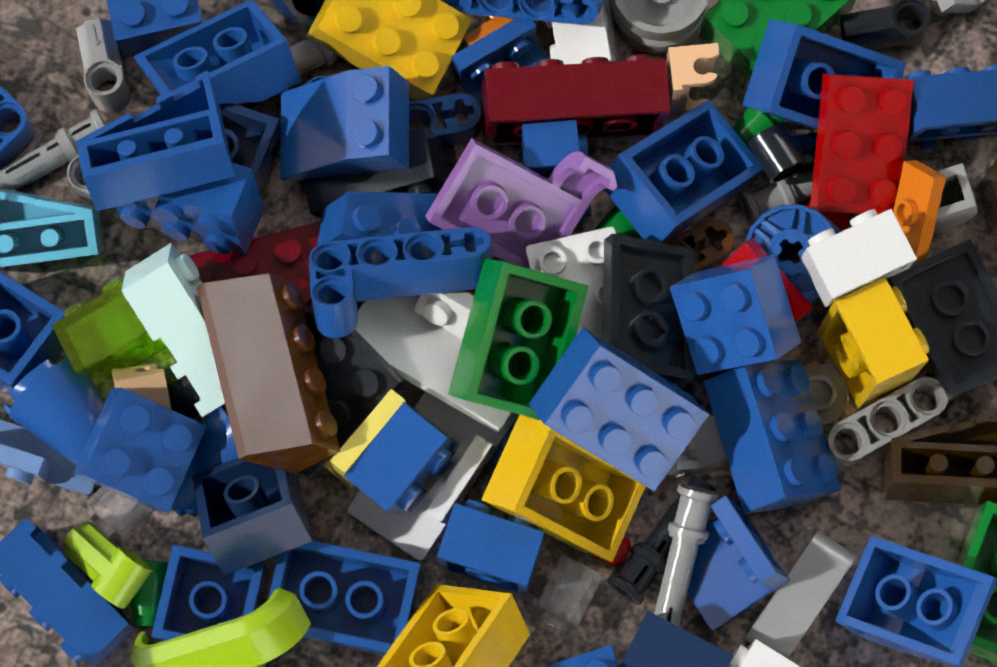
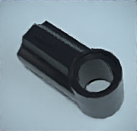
(880, 27)
(784, 151)

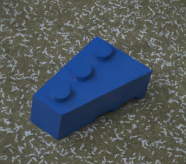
(953, 105)
(159, 150)
(60, 594)

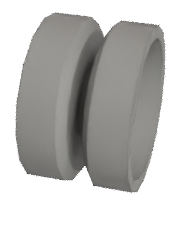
(657, 24)

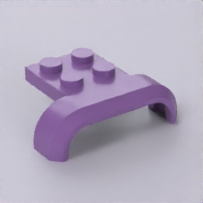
(516, 202)

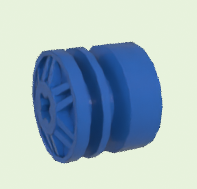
(796, 226)

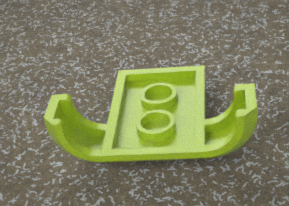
(234, 643)

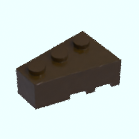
(944, 464)

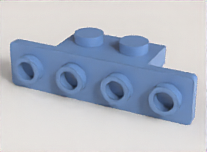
(30, 458)

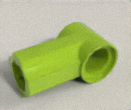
(114, 569)

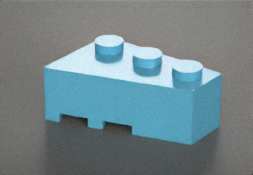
(46, 229)

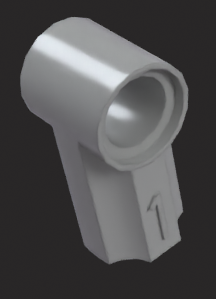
(101, 64)

